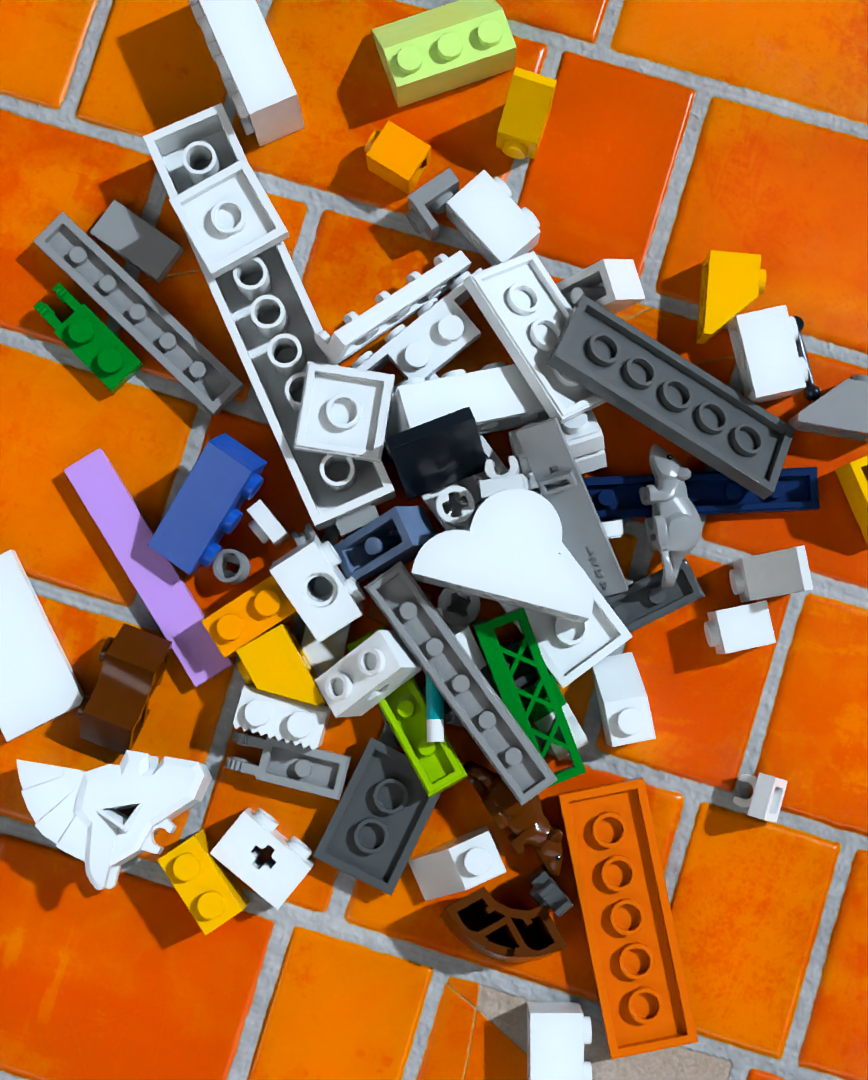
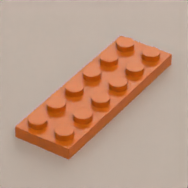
(627, 918)

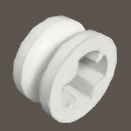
(443, 499)

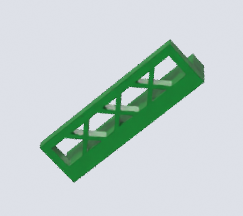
(509, 693)

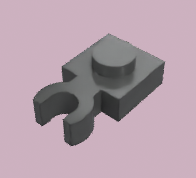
(548, 892)

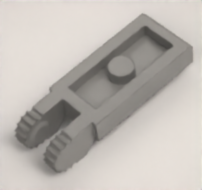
(293, 766)

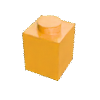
(397, 156)

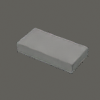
(136, 241)

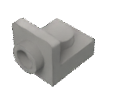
(431, 198)

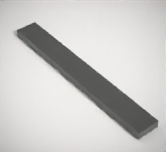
(635, 608)

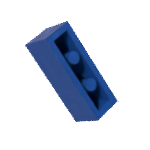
(208, 504)

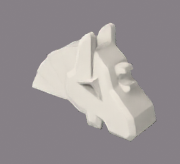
(82, 814)

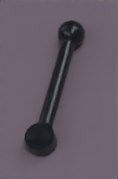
(811, 391)

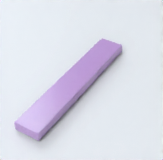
(149, 572)

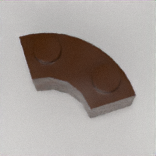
(120, 700)
(502, 931)

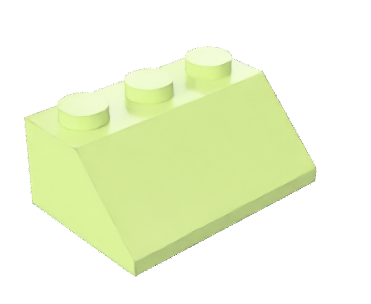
(445, 48)

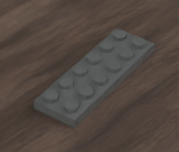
(672, 397)

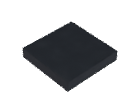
(437, 452)

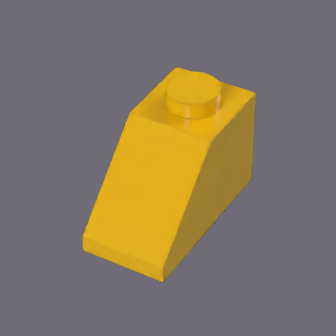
(525, 114)
(727, 289)
(279, 666)

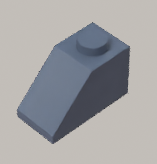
(385, 542)

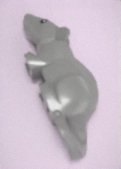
(674, 519)

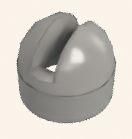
(235, 557)

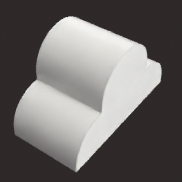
(510, 558)

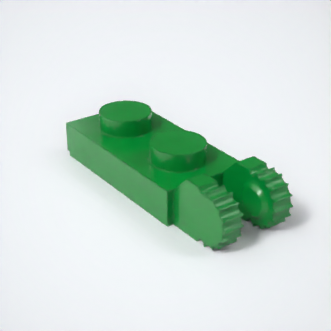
(92, 341)

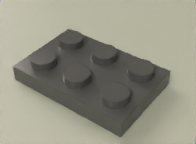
(377, 818)

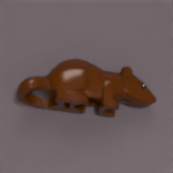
(526, 821)

